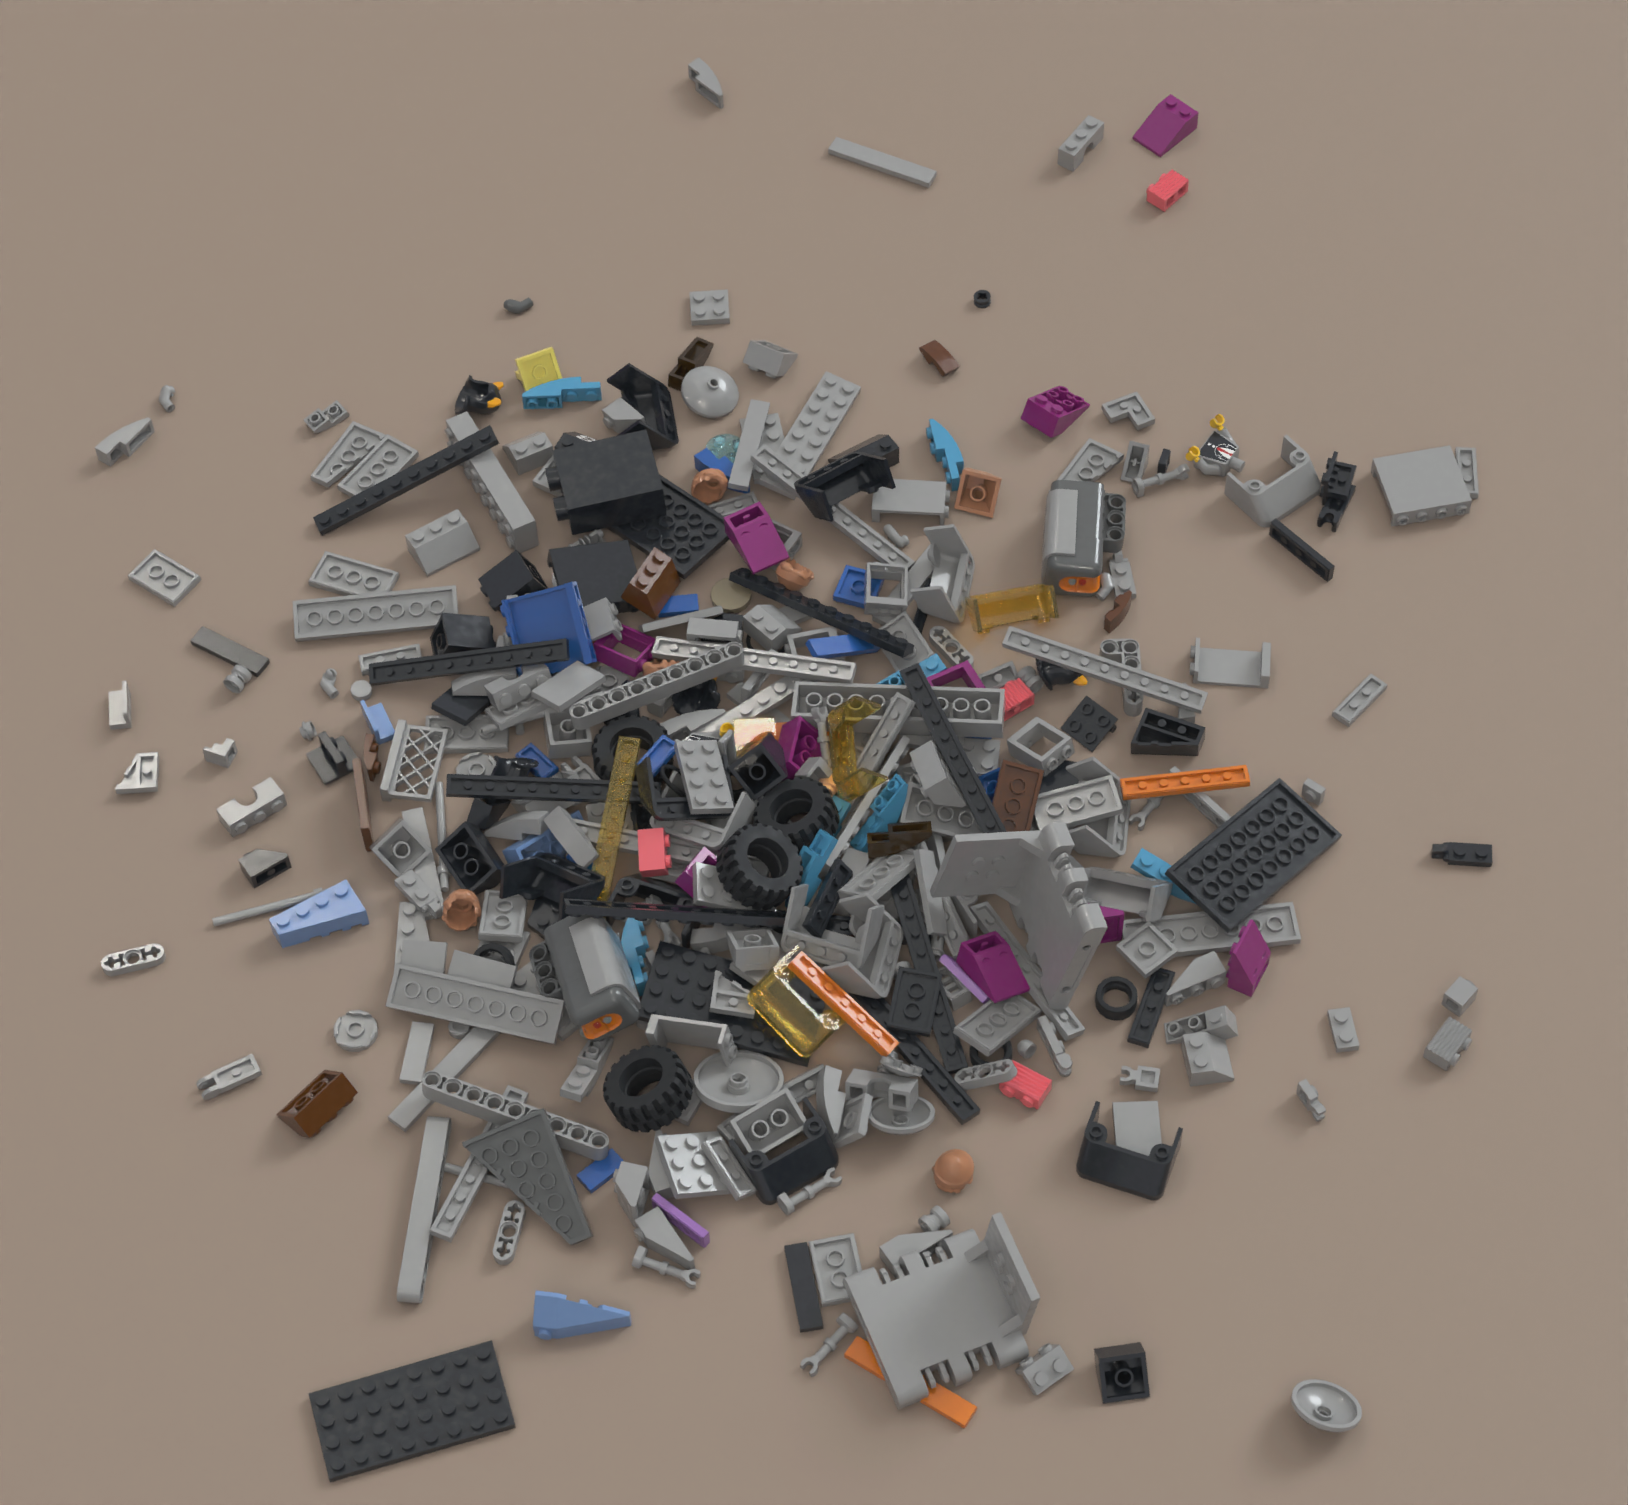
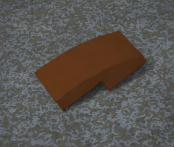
(940, 357)
(1121, 607)
(370, 753)

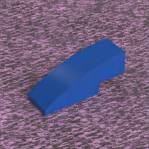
(706, 459)

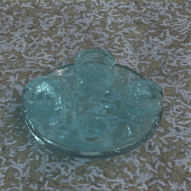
(724, 445)

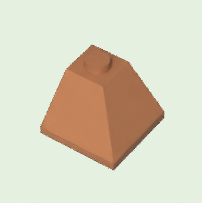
(978, 492)

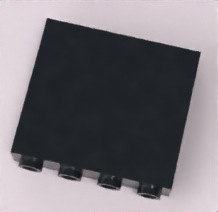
(599, 571)

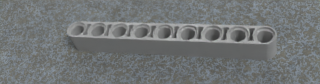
(670, 681)
(506, 1107)
(424, 1210)

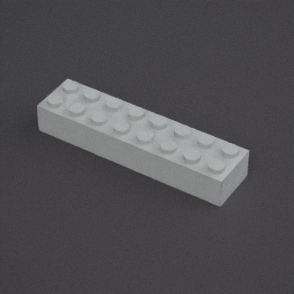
(495, 489)

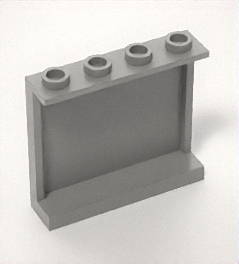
(1422, 485)

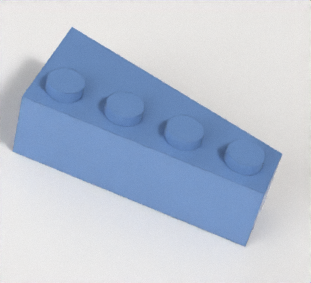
(319, 915)

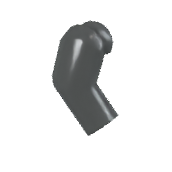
(517, 306)

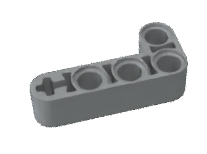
(1128, 653)

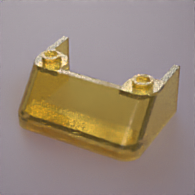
(1012, 606)
(847, 779)
(790, 1013)

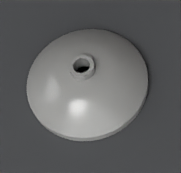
(708, 399)
(901, 1122)
(1326, 1405)

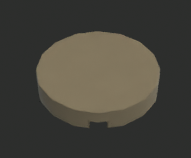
(730, 596)

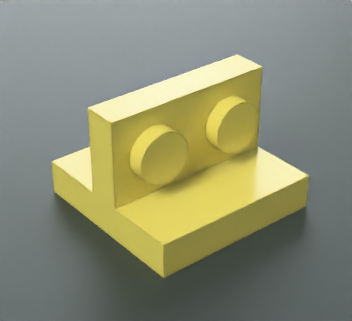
(537, 368)

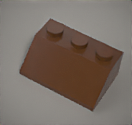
(652, 584)
(318, 1103)

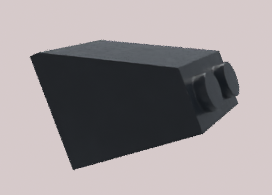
(511, 577)
(461, 633)
(760, 766)

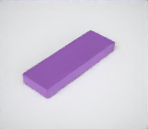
(950, 963)
(681, 1221)

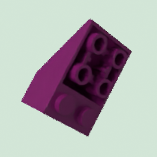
(1053, 410)
(755, 537)
(1247, 960)
(992, 966)

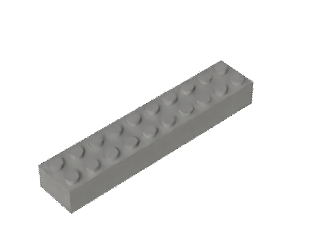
(969, 710)

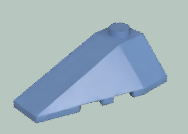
(537, 844)
(564, 1318)

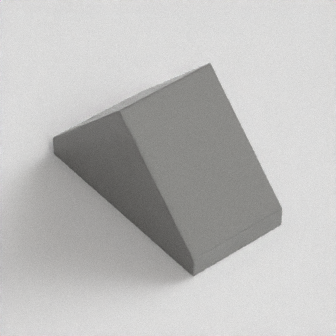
(1135, 461)

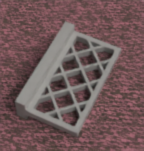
(397, 755)

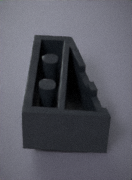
(1166, 735)

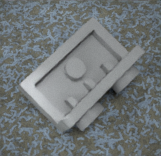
(1044, 1367)

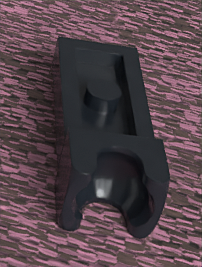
(1334, 510)

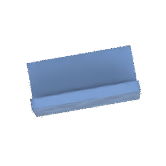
(378, 722)

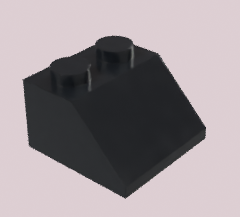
(1122, 1372)

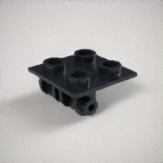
(1089, 723)

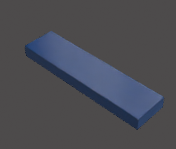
(839, 646)

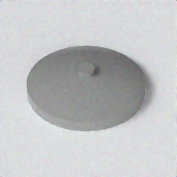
(741, 1085)

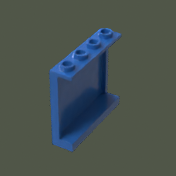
(550, 616)

